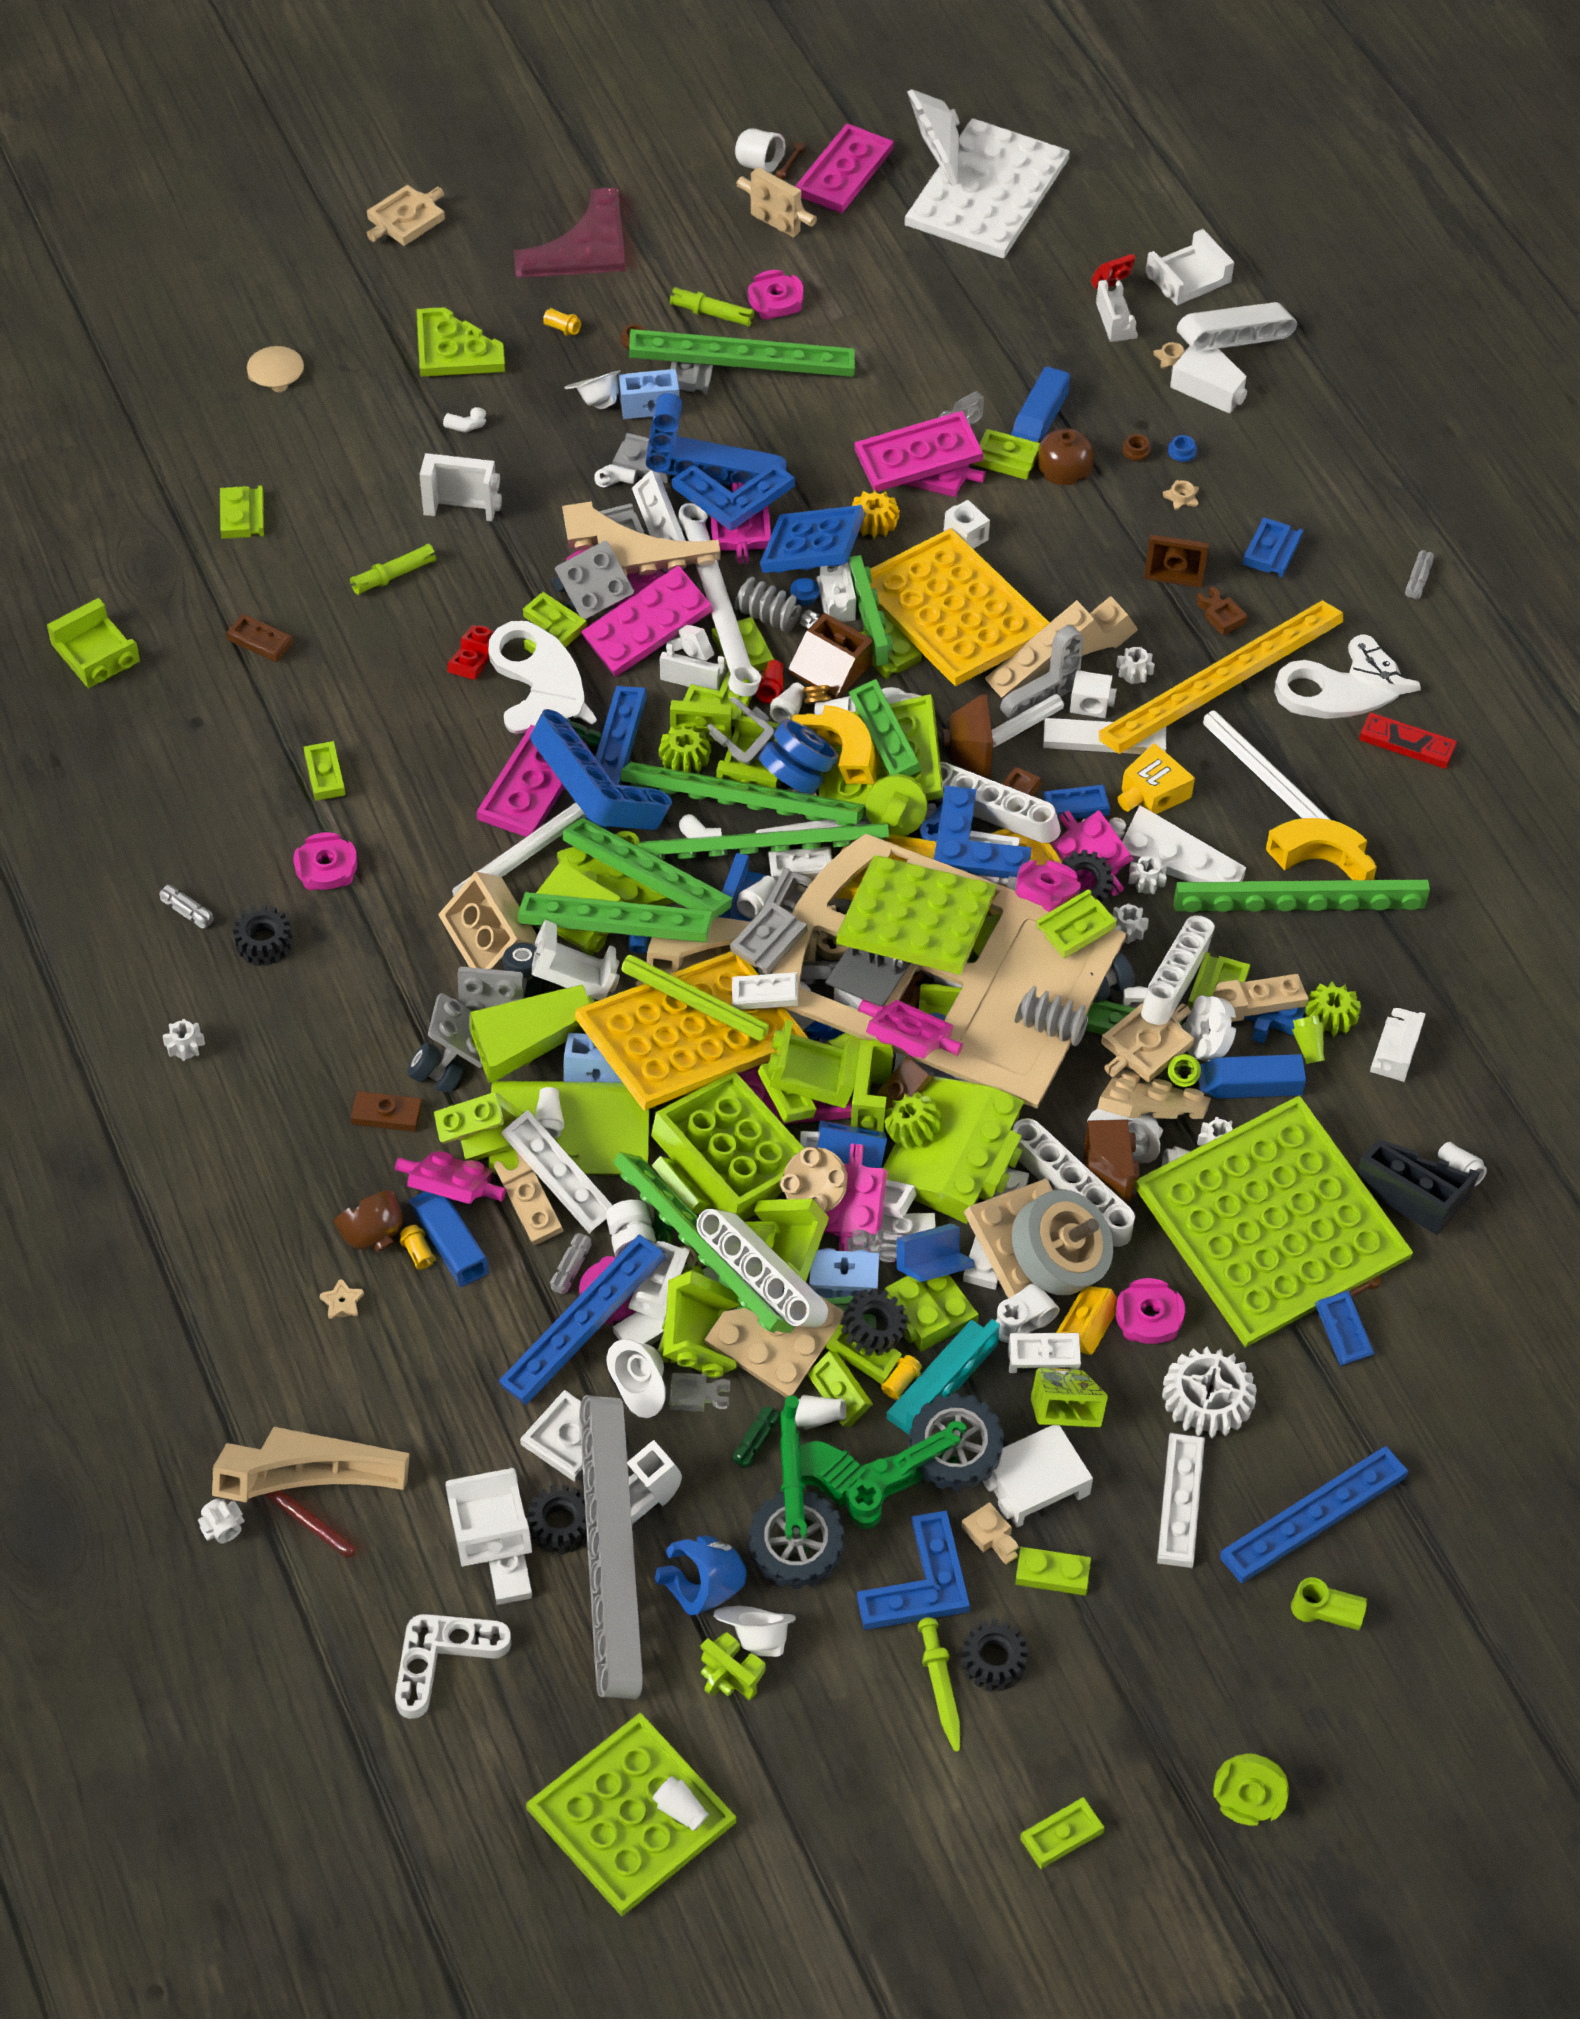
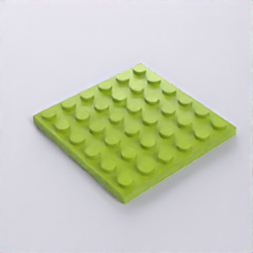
(1272, 1220)

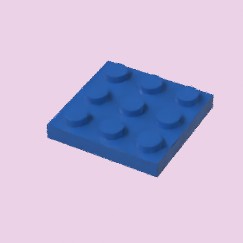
(812, 539)

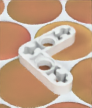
(438, 1642)

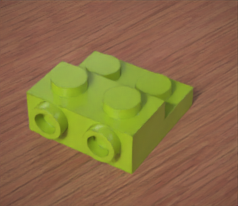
(933, 1309)

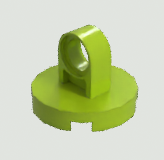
(897, 802)
(1251, 1789)

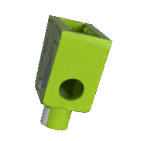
(1067, 1398)

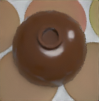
(1065, 456)
(371, 1222)

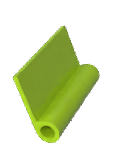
(597, 1119)

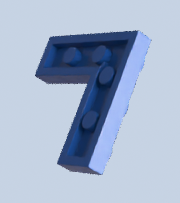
(735, 507)
(972, 856)
(936, 1596)

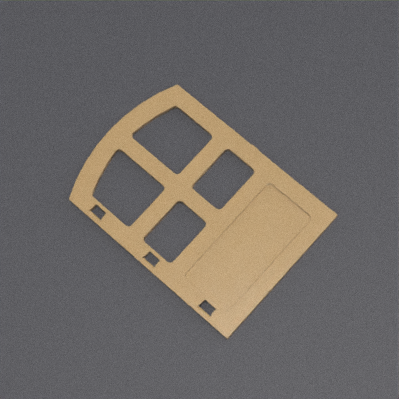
(984, 1013)

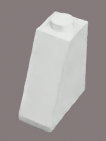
(1209, 378)

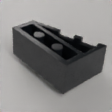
(1415, 1186)

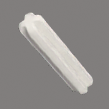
(1026, 719)

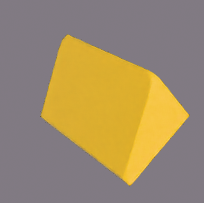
(1090, 1317)

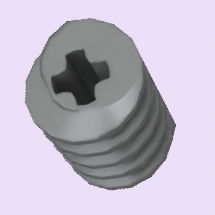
(767, 606)
(1052, 1016)

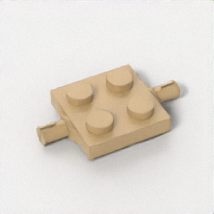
(776, 202)
(405, 214)
(1146, 1046)

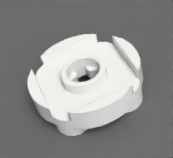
(1212, 1014)

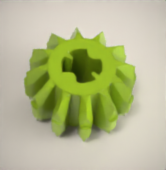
(684, 749)
(1334, 1007)
(912, 1120)

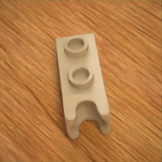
(1262, 995)
(529, 1201)

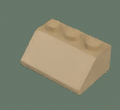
(485, 921)

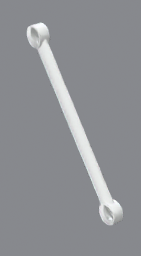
(722, 609)

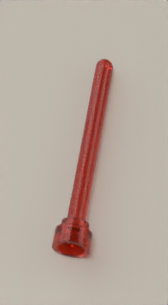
(312, 1522)

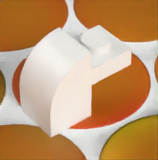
(653, 1480)

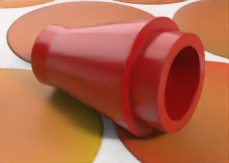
(771, 682)

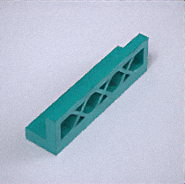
(946, 1372)

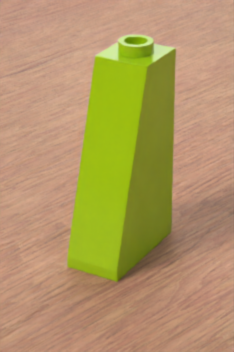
(525, 1029)

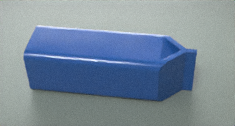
(1042, 405)
(1253, 1076)
(450, 1237)

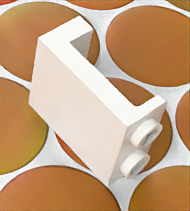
(1191, 269)
(459, 483)
(571, 967)
(1038, 1474)
(488, 1517)

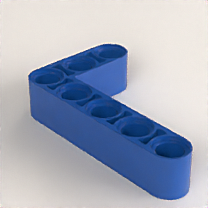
(674, 454)
(590, 784)

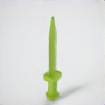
(936, 1659)

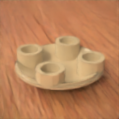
(275, 367)
(817, 1176)

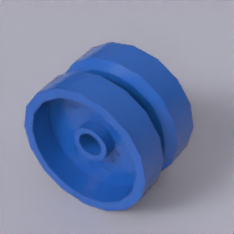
(798, 756)

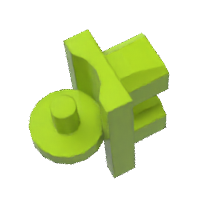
(725, 1672)

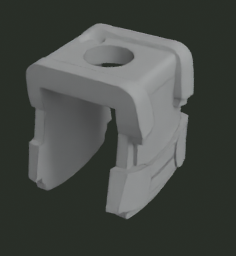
(753, 752)

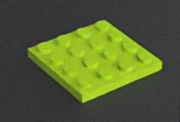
(918, 723)
(916, 914)
(612, 1826)

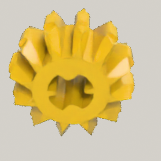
(880, 513)

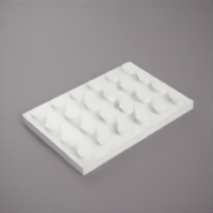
(996, 189)

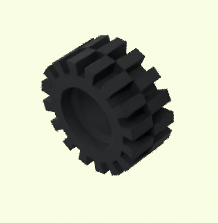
(1097, 867)
(265, 949)
(882, 1308)
(552, 1502)
(1000, 1636)

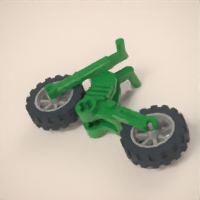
(864, 1486)

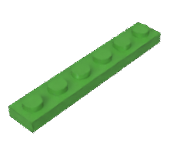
(646, 868)
(616, 917)

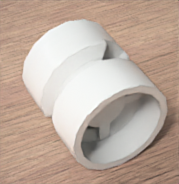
(627, 1221)

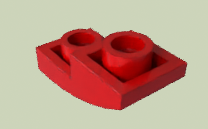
(1113, 270)
(473, 653)

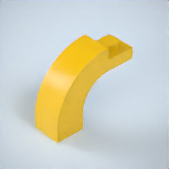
(843, 728)
(1324, 840)

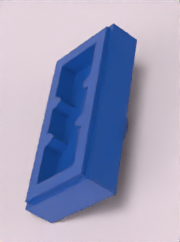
(1080, 801)
(1344, 1328)

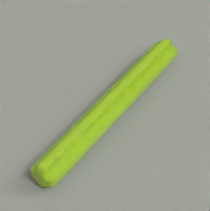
(695, 997)

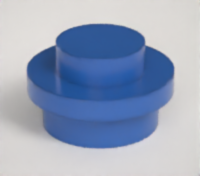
(1182, 448)
(805, 590)

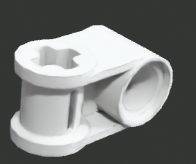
(1025, 1312)

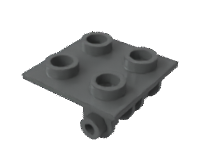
(867, 975)

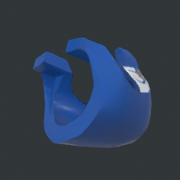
(719, 1568)

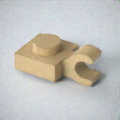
(990, 1530)

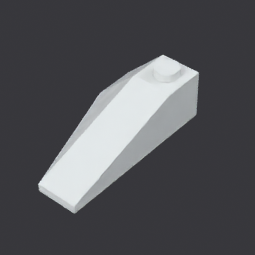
(938, 130)

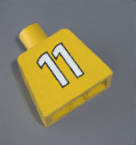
(1155, 782)

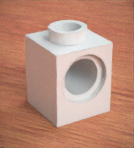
(968, 523)
(1092, 694)

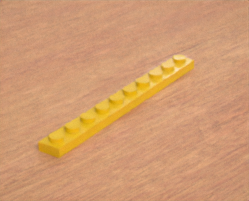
(1220, 677)

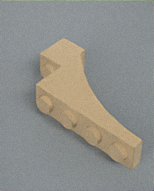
(633, 549)
(1101, 629)
(676, 955)
(301, 1460)

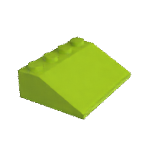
(727, 1144)
(957, 1161)

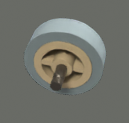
(1062, 1242)

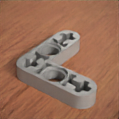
(1065, 660)

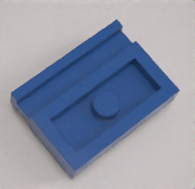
(1272, 547)

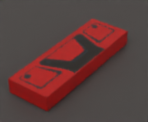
(1407, 740)

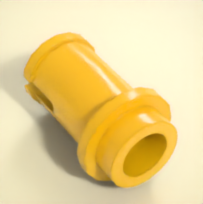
(567, 323)
(413, 1239)
(902, 1376)

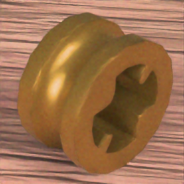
(816, 694)

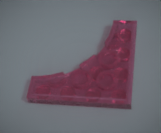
(589, 247)

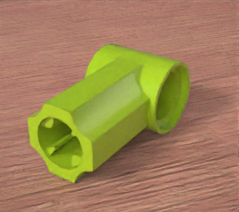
(1331, 1605)

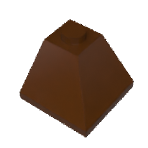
(1176, 560)
(971, 737)

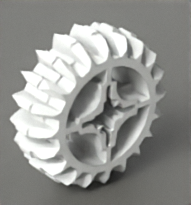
(1190, 1381)

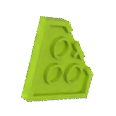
(454, 346)
(611, 879)

